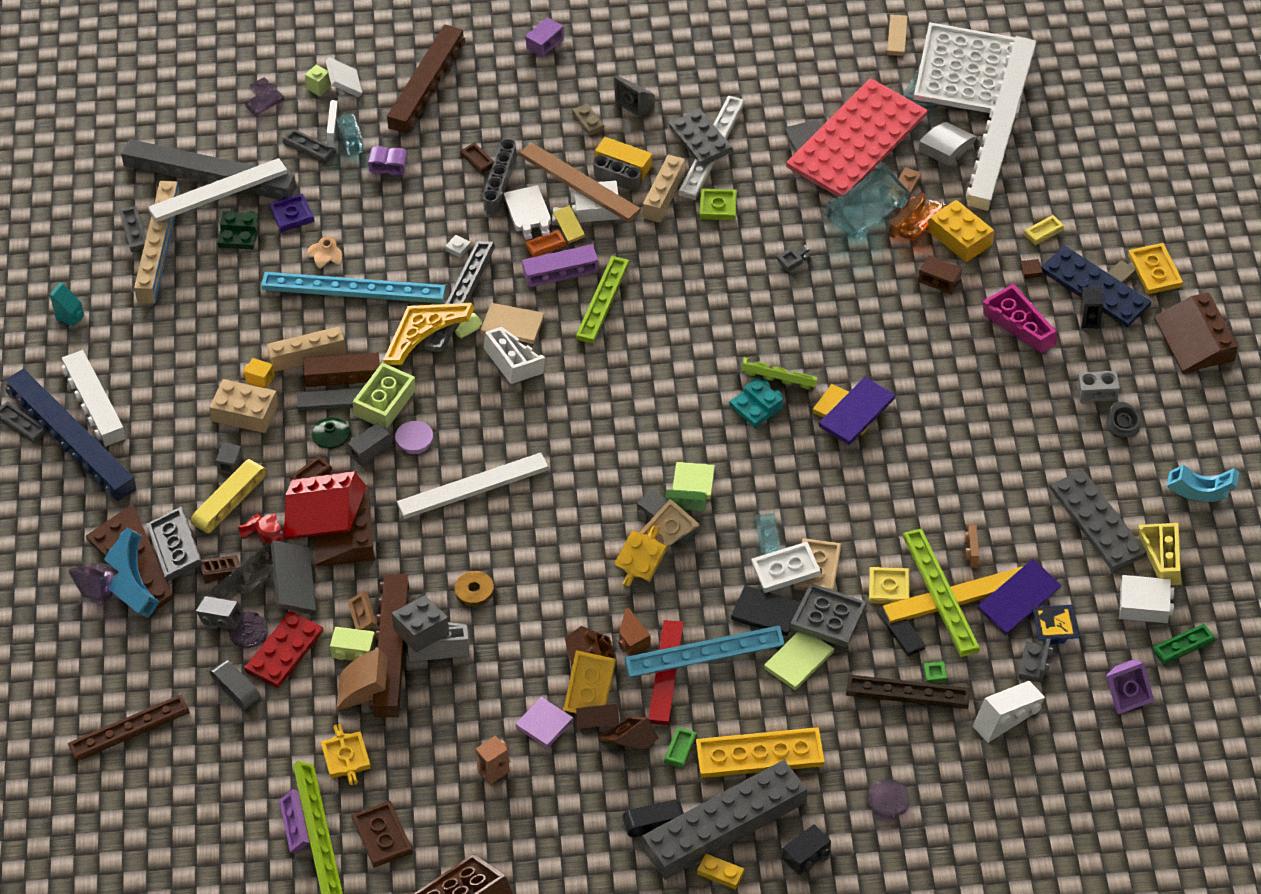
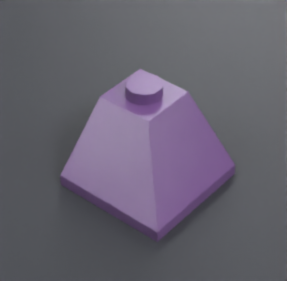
(1129, 686)

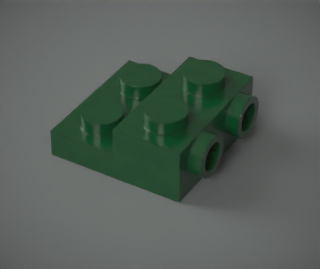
(238, 229)

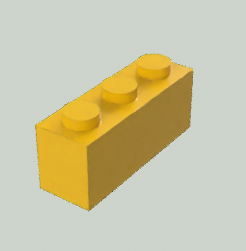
(625, 154)

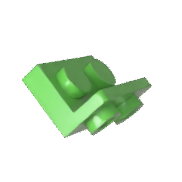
(688, 499)

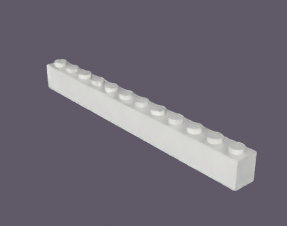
(1001, 124)

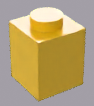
(259, 373)

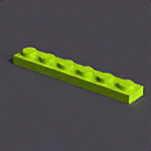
(602, 300)

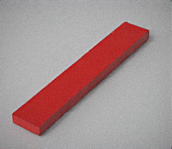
(665, 680)

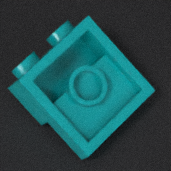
(757, 402)

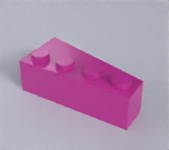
(1018, 316)

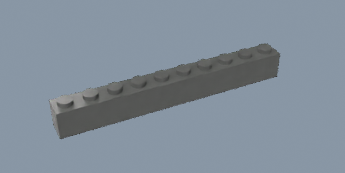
(199, 167)

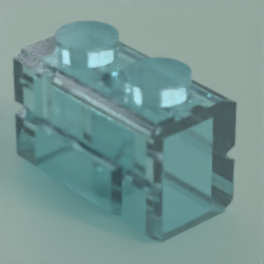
(350, 134)

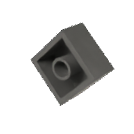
(420, 623)

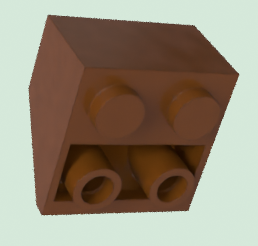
(590, 642)

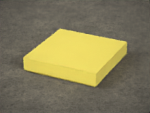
(888, 585)

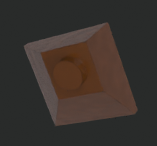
(632, 733)

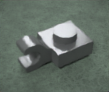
(791, 259)

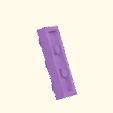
(294, 821)

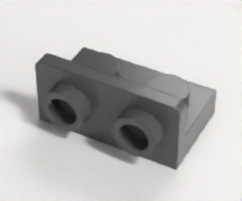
(1034, 661)

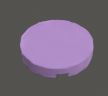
(414, 437)

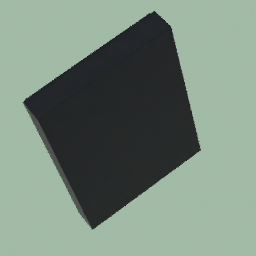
(764, 609)

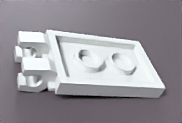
(528, 210)

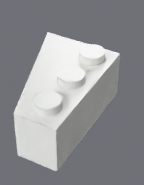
(1007, 710)

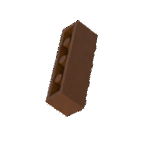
(340, 369)

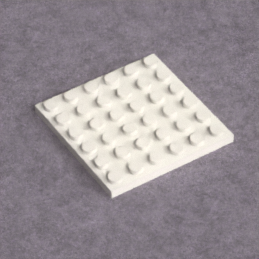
(961, 67)

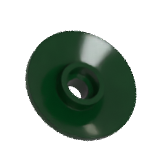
(330, 432)

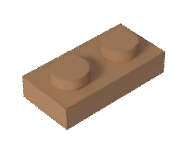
(972, 551)
(362, 612)

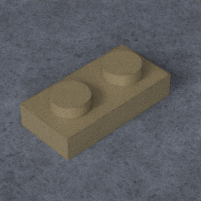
(588, 119)

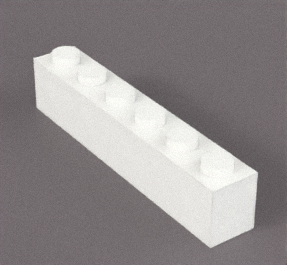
(93, 398)

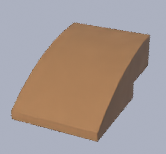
(362, 679)

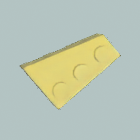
(1163, 549)

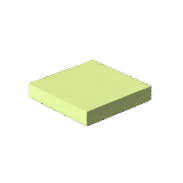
(694, 477)

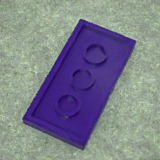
(857, 410)
(1018, 595)

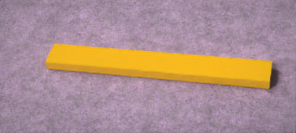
(964, 593)

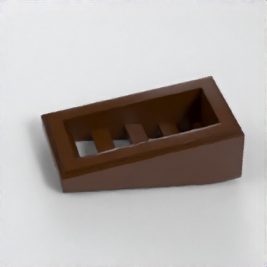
(211, 564)

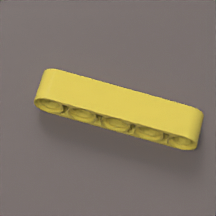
(228, 496)

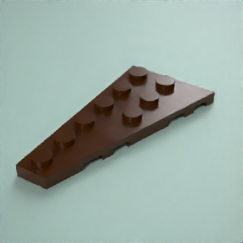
(149, 568)

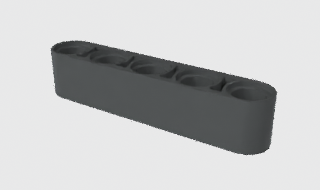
(499, 176)

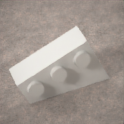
(512, 357)

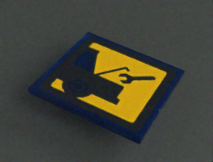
(1055, 623)

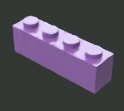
(560, 266)

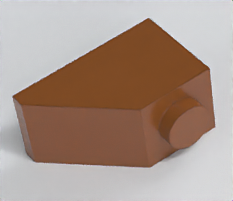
(633, 635)

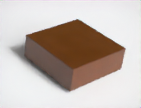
(1031, 268)

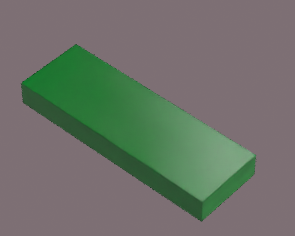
(1183, 644)

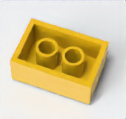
(961, 231)

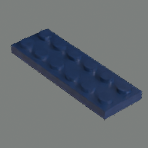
(1077, 272)

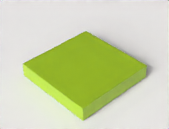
(718, 204)

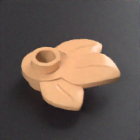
(323, 254)

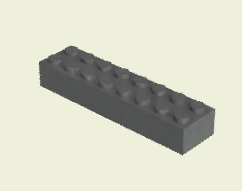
(724, 819)

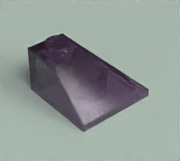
(93, 581)

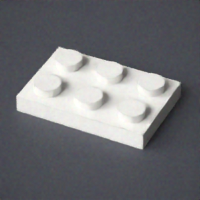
(786, 567)

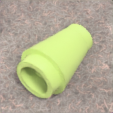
(467, 328)

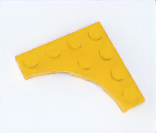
(421, 322)

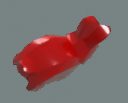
(266, 528)

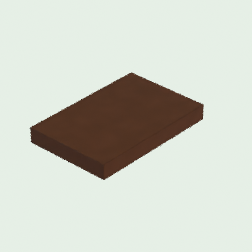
(382, 834)

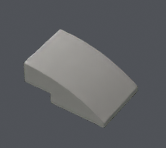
(946, 143)

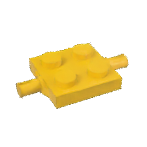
(640, 555)
(345, 754)

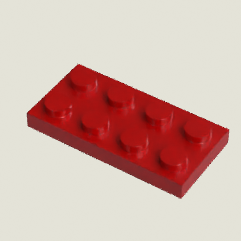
(284, 649)

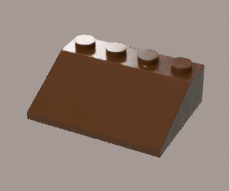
(1197, 333)
(348, 546)
(469, 877)

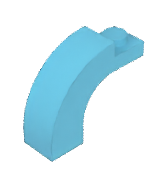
(1202, 488)

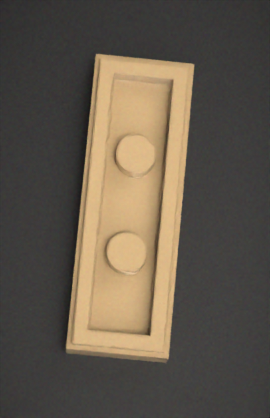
(897, 35)

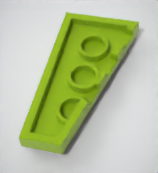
(805, 381)

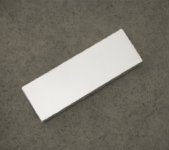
(332, 121)

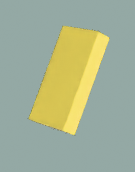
(569, 224)
(1044, 230)

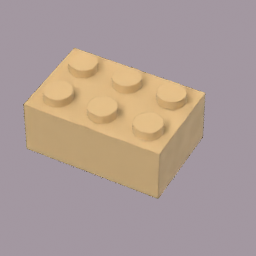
(244, 406)

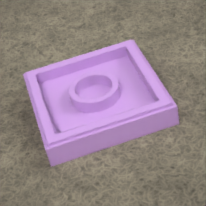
(544, 722)

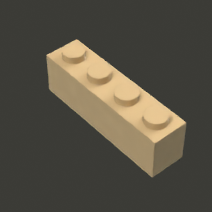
(663, 188)
(292, 351)

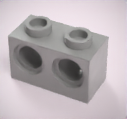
(1098, 386)

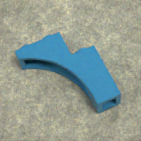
(127, 582)

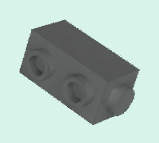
(369, 444)
(220, 612)

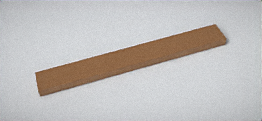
(580, 182)

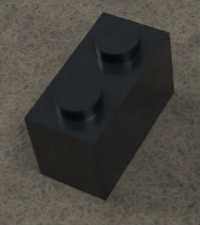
(1091, 307)
(806, 849)

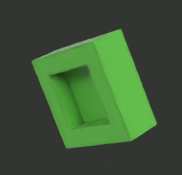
(935, 672)

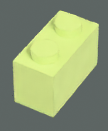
(351, 643)

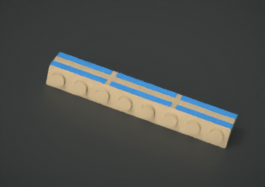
(155, 248)

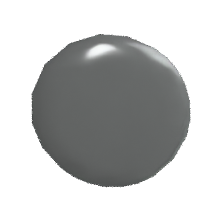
(1123, 420)

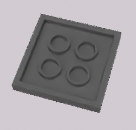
(828, 615)

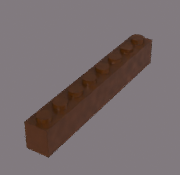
(425, 79)
(395, 596)

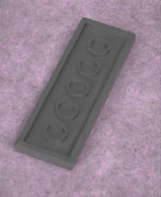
(1098, 520)

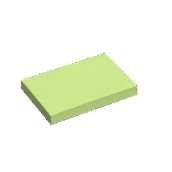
(798, 659)

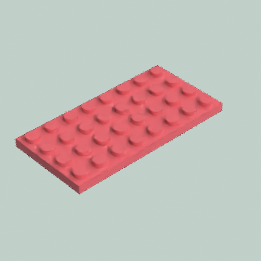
(856, 138)

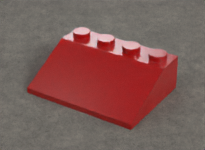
(322, 504)

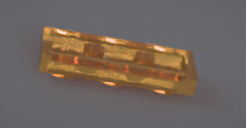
(906, 214)
(920, 221)

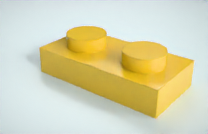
(720, 871)

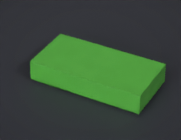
(680, 747)

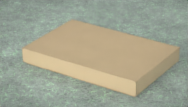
(520, 322)
(827, 558)

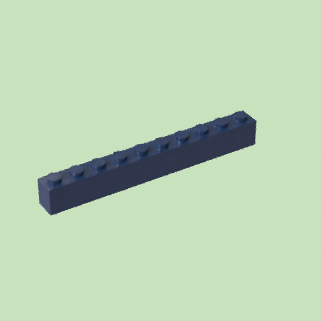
(70, 435)

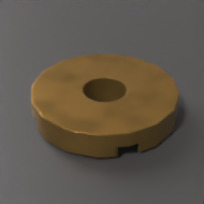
(474, 579)

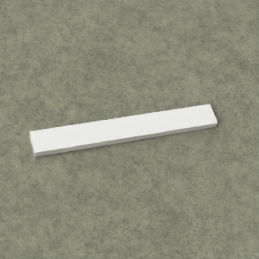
(724, 123)
(217, 190)
(472, 485)

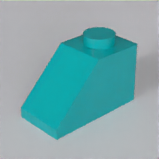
(66, 305)

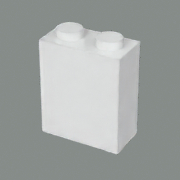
(588, 210)
(1146, 599)

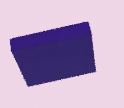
(291, 212)

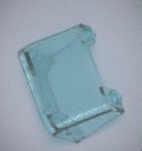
(867, 202)

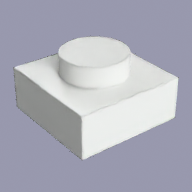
(458, 246)

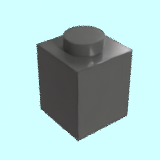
(229, 458)

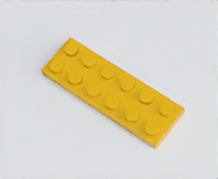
(759, 751)

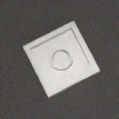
(343, 77)

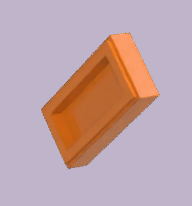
(545, 244)

